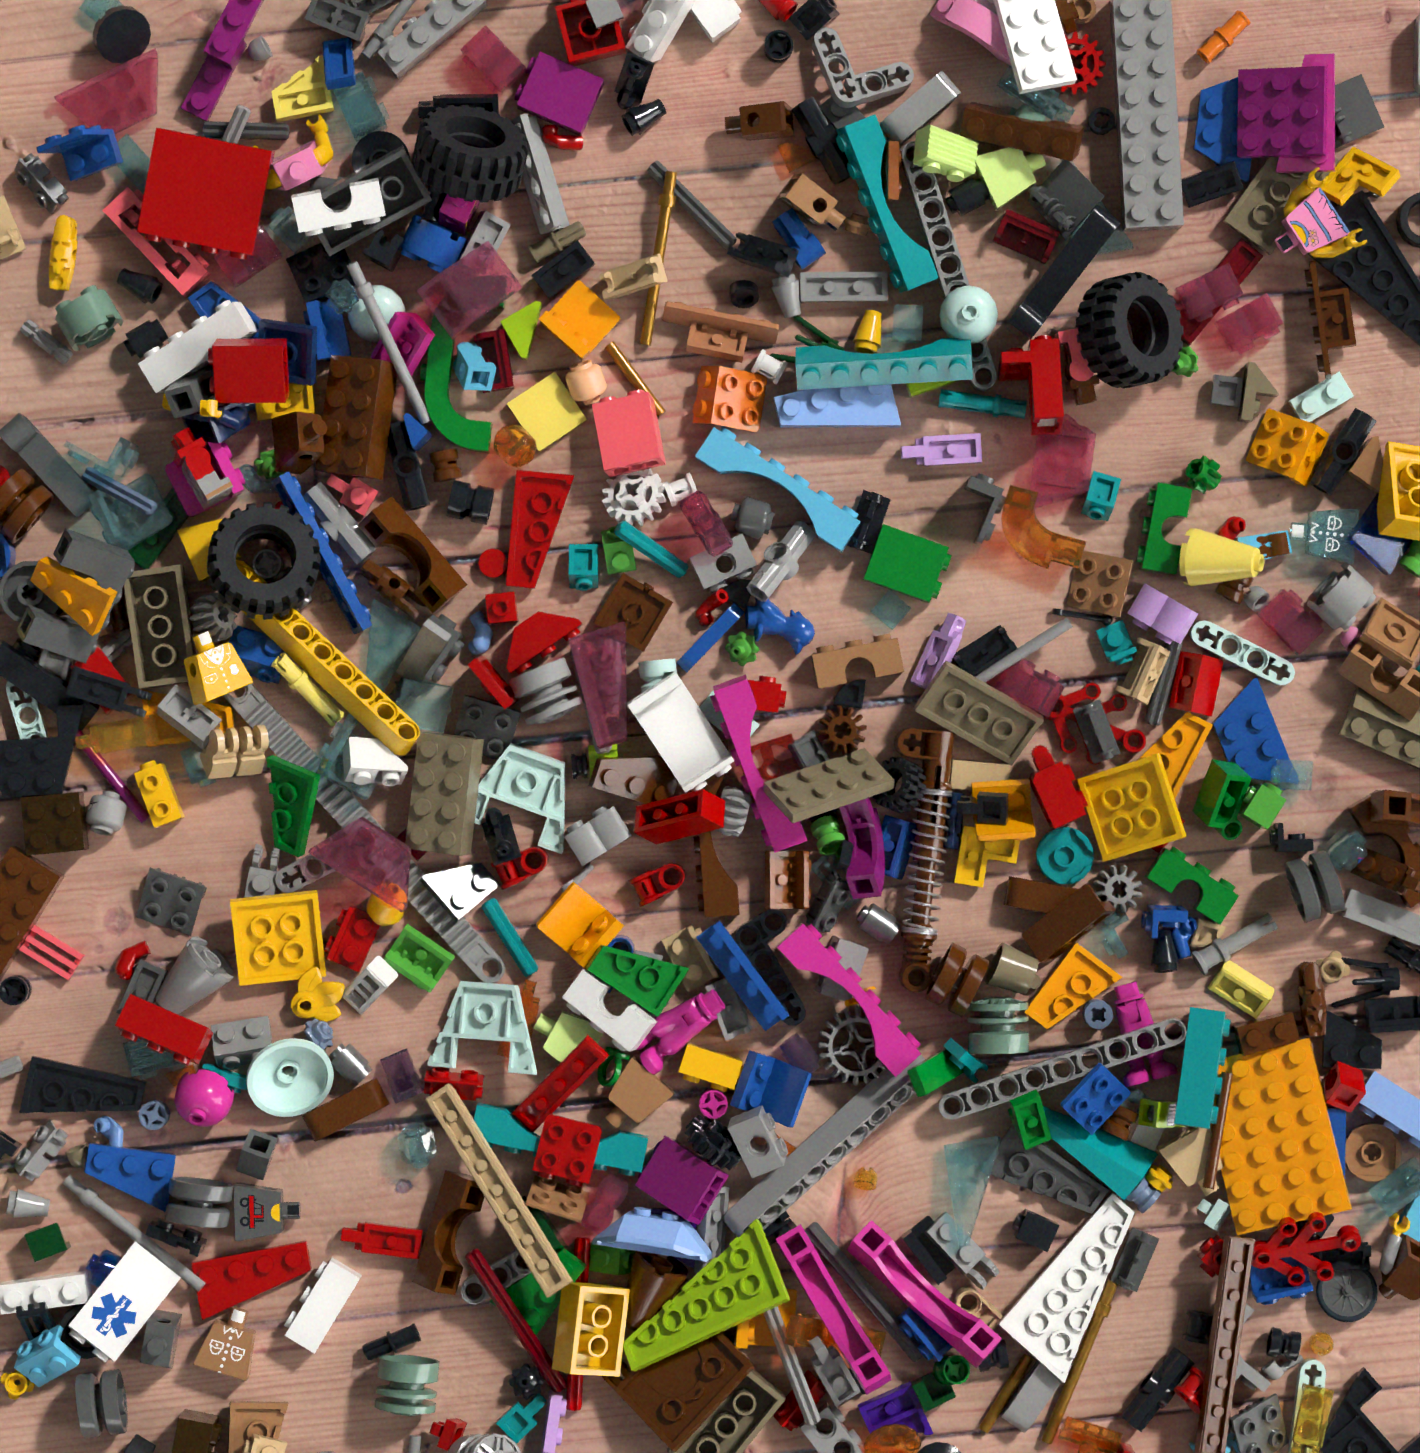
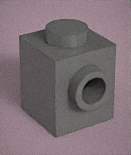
(256, 1154)

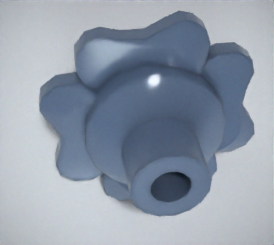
(319, 1033)

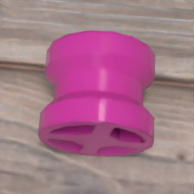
(714, 1107)

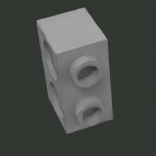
(825, 1441)

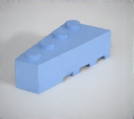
(838, 408)
(1394, 1105)

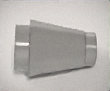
(787, 294)
(26, 1204)

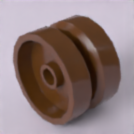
(21, 505)
(953, 978)

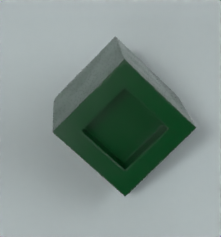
(46, 1241)
(931, 1392)

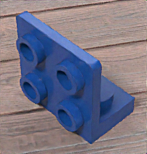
(85, 150)
(773, 1085)
(1095, 1098)

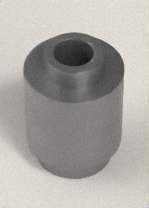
(877, 923)
(350, 1063)

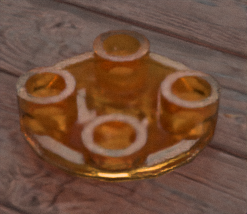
(893, 1439)

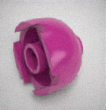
(203, 1098)

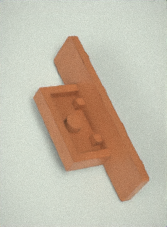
(717, 332)

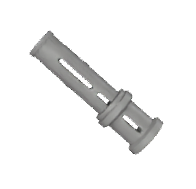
(1222, 949)

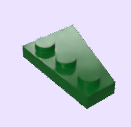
(294, 801)
(638, 977)
(531, 1299)

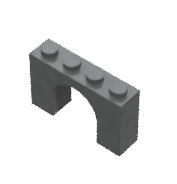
(61, 633)

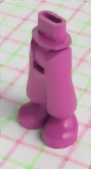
(1133, 1014)
(678, 1027)

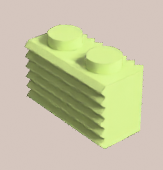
(945, 153)

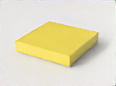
(547, 411)

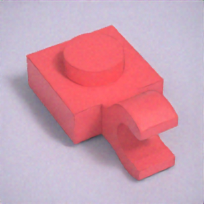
(356, 495)

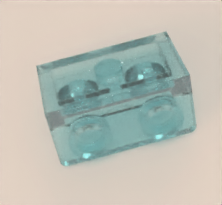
(1398, 1188)

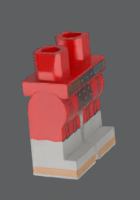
(198, 469)

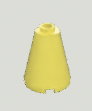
(1217, 559)

